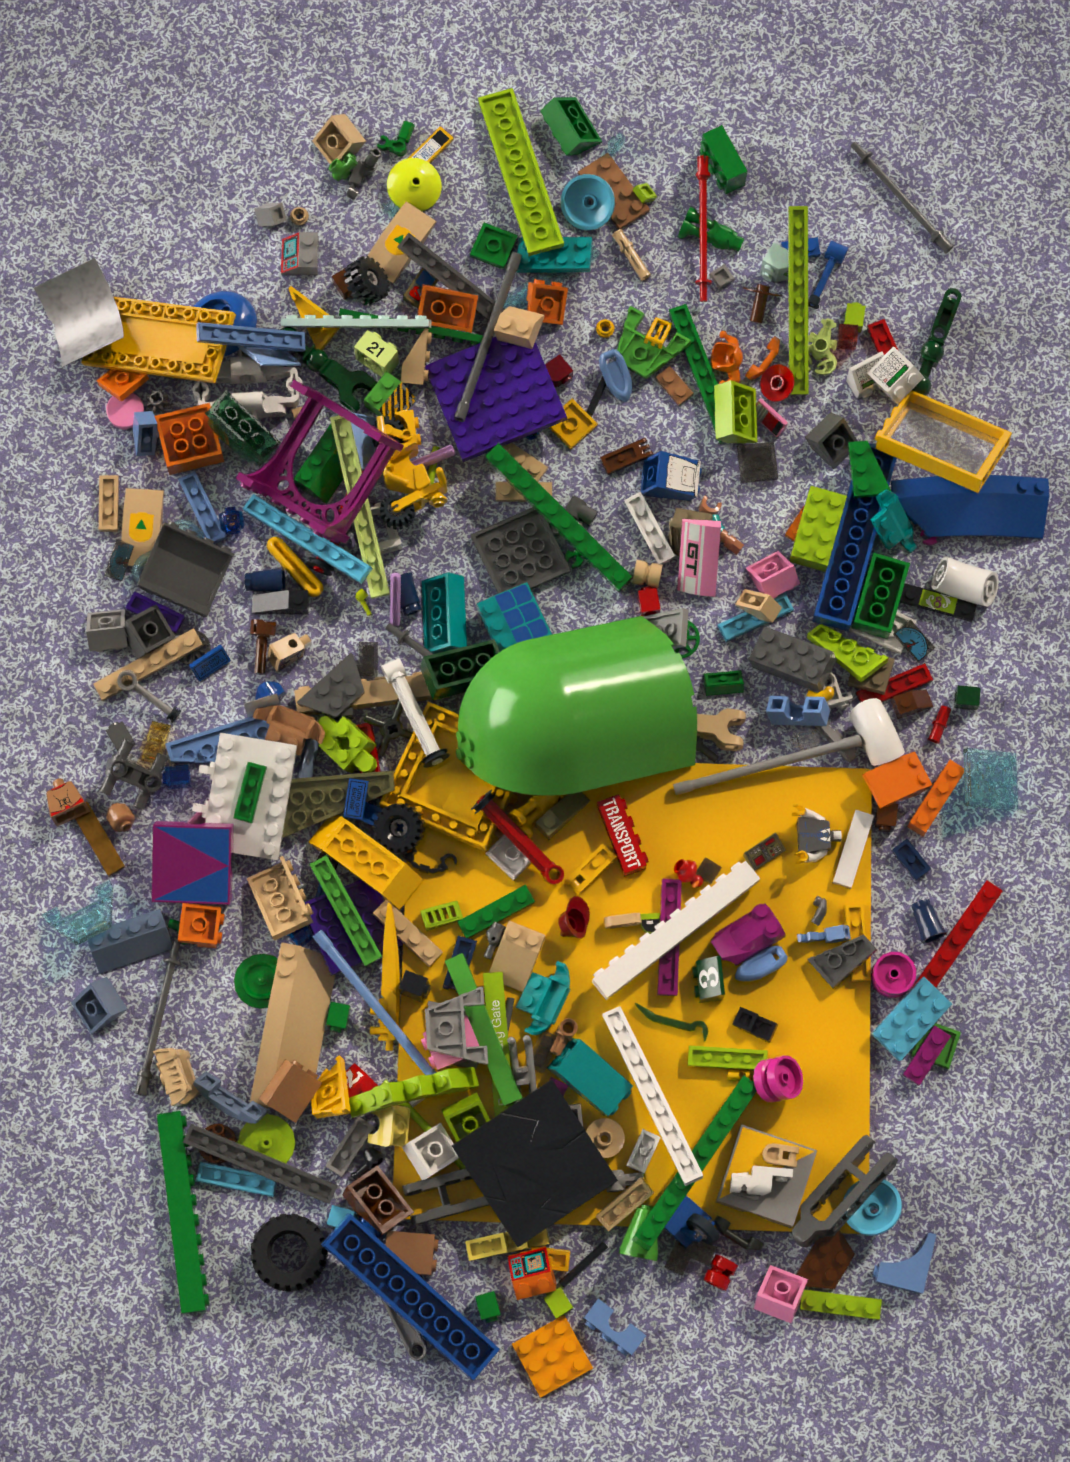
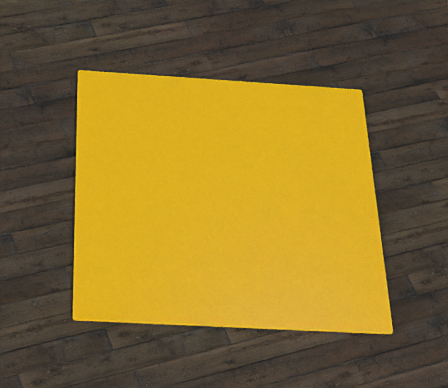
(816, 1024)

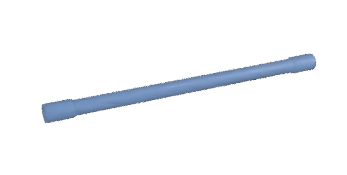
(326, 944)

